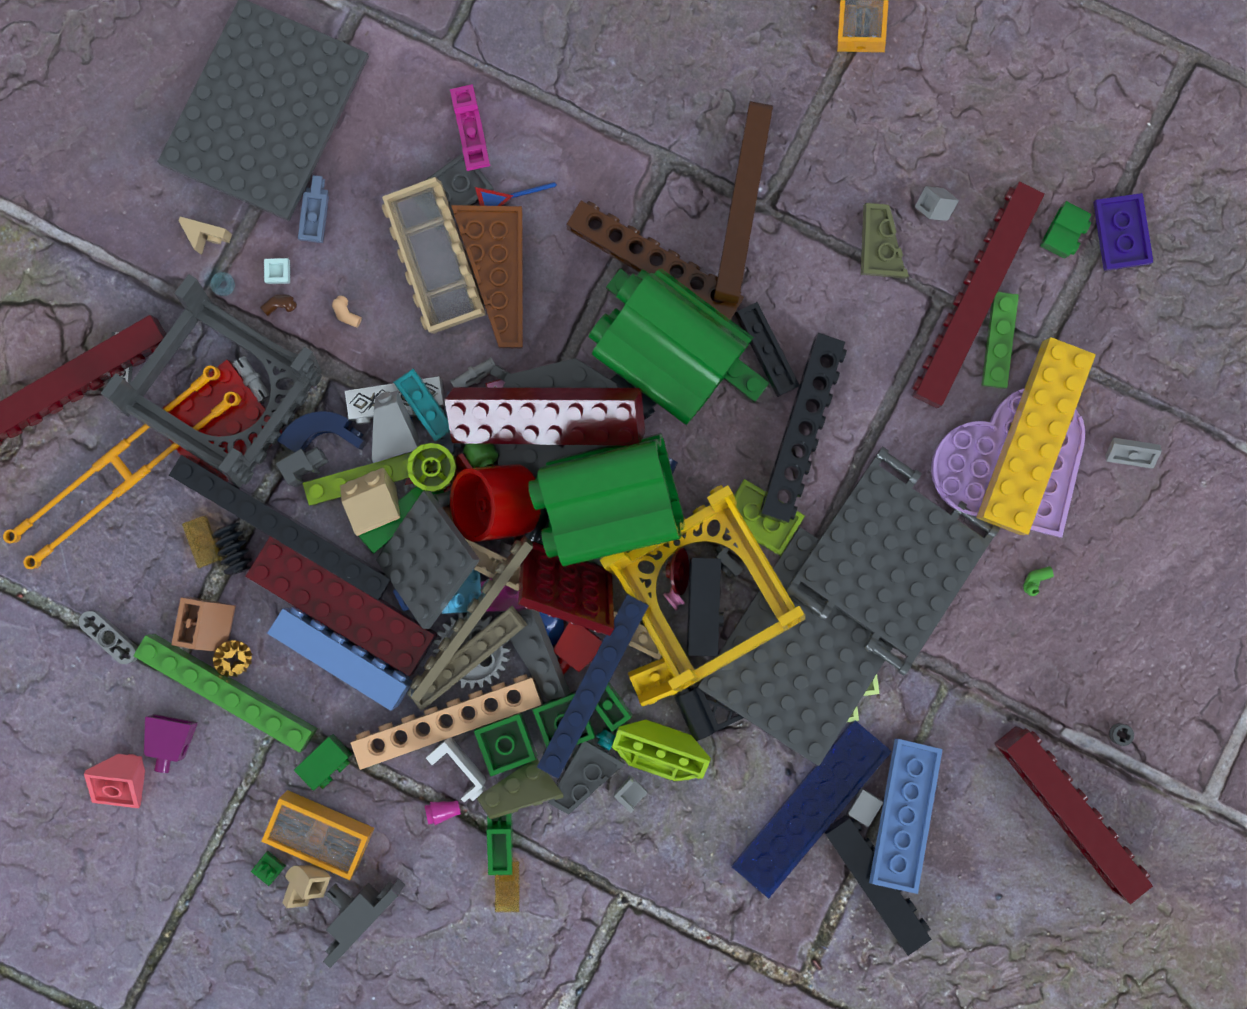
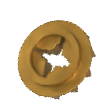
(227, 651)

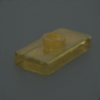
(201, 541)

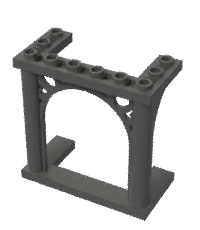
(238, 468)

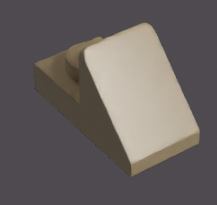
(198, 233)

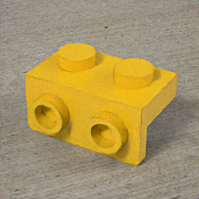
(652, 682)

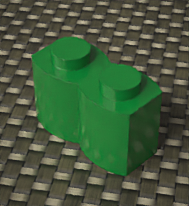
(1066, 229)

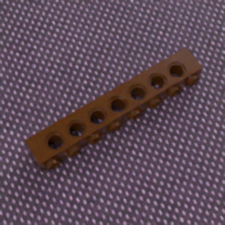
(588, 212)

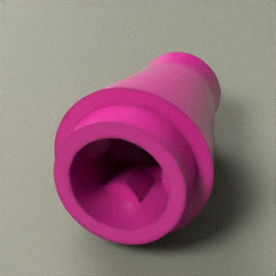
(441, 811)

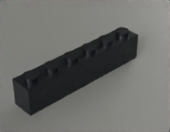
(890, 904)

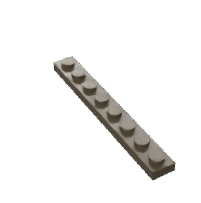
(476, 610)

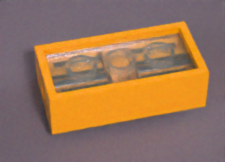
(862, 25)
(317, 834)

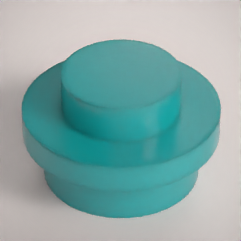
(605, 739)

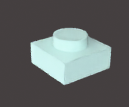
(277, 271)

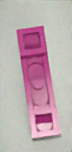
(470, 127)

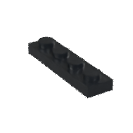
(767, 349)

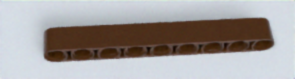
(743, 202)

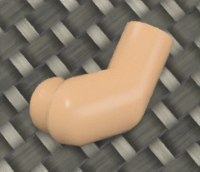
(342, 313)

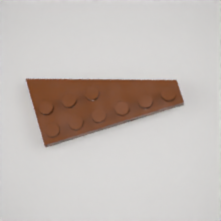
(495, 254)

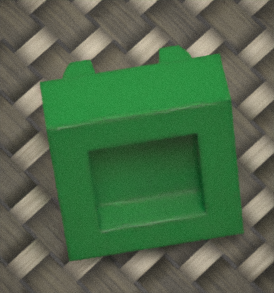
(268, 868)

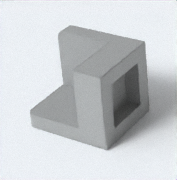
(936, 203)
(630, 793)
(865, 807)

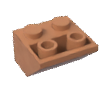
(202, 624)

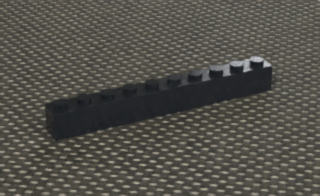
(280, 526)

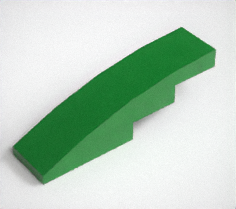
(379, 537)

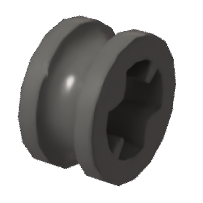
(1118, 727)

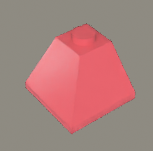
(117, 781)

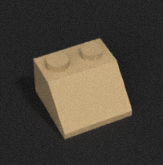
(370, 501)

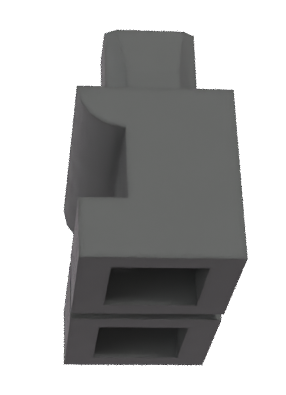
(301, 463)

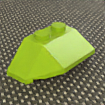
(661, 751)

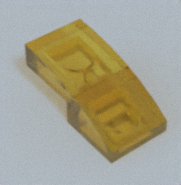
(508, 891)

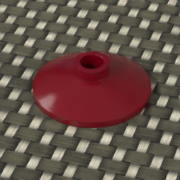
(678, 571)

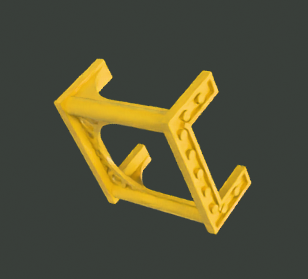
(724, 510)

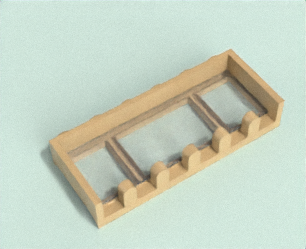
(433, 255)

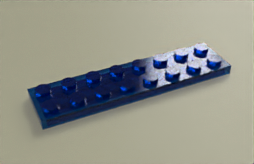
(811, 809)

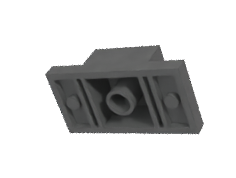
(356, 915)

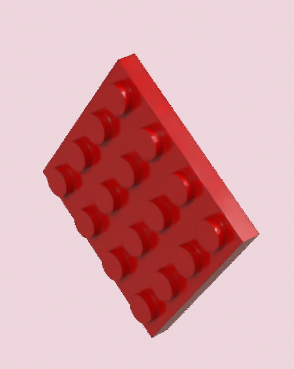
(230, 422)

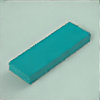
(423, 404)

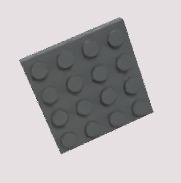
(427, 559)

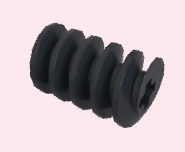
(231, 549)

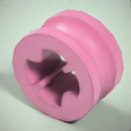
(673, 599)

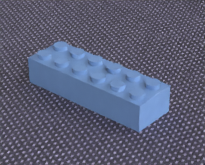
(340, 657)

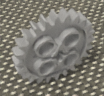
(483, 670)

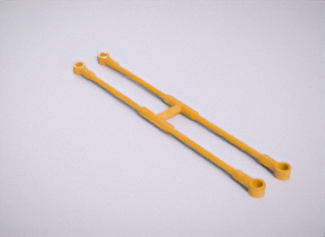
(130, 479)

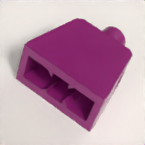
(167, 740)

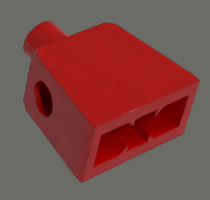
(576, 647)

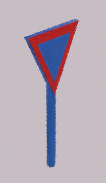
(494, 198)

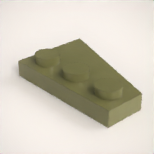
(879, 243)
(519, 790)

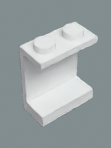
(464, 762)

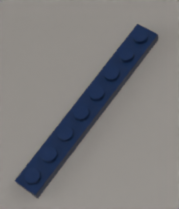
(592, 687)

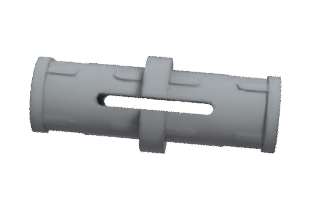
(474, 374)
(251, 379)

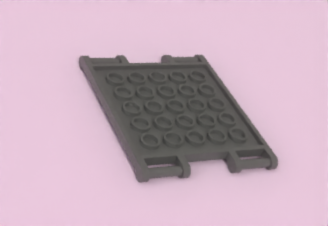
(891, 561)

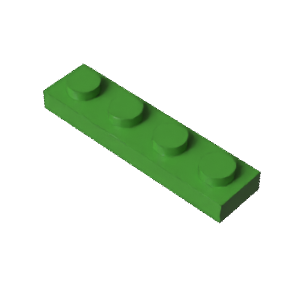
(1000, 340)

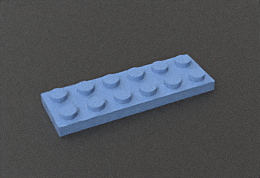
(906, 816)

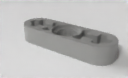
(91, 631)

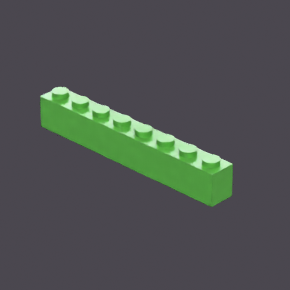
(225, 692)

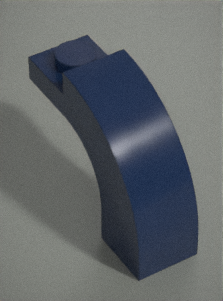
(309, 426)

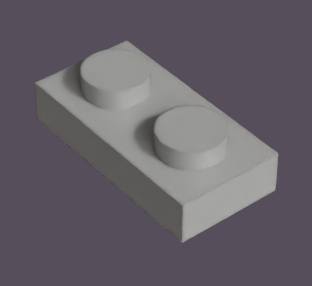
(1133, 453)

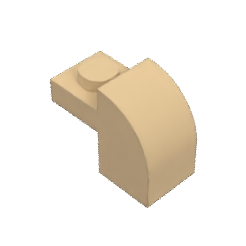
(304, 884)

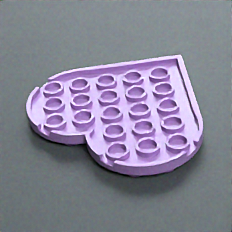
(970, 453)

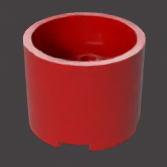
(493, 502)

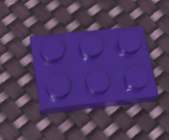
(1123, 232)

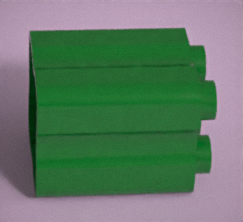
(668, 343)
(608, 501)

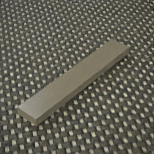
(473, 653)

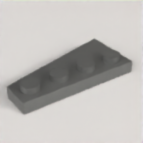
(538, 655)

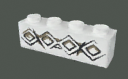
(361, 401)

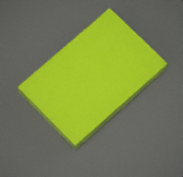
(767, 532)

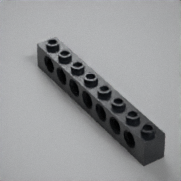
(821, 347)

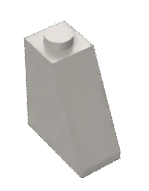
(392, 428)

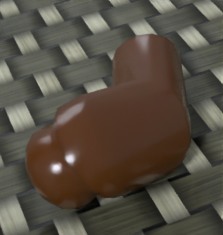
(279, 301)

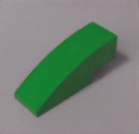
(500, 845)

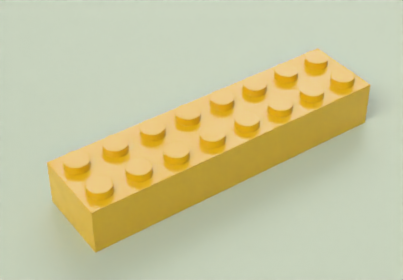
(1035, 436)

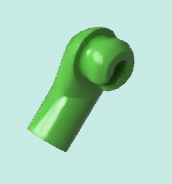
(1034, 578)

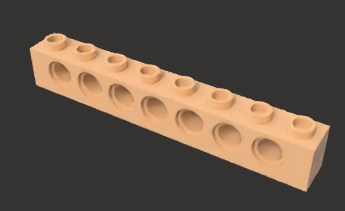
(368, 755)

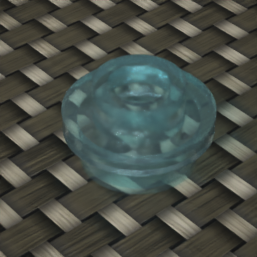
(217, 279)

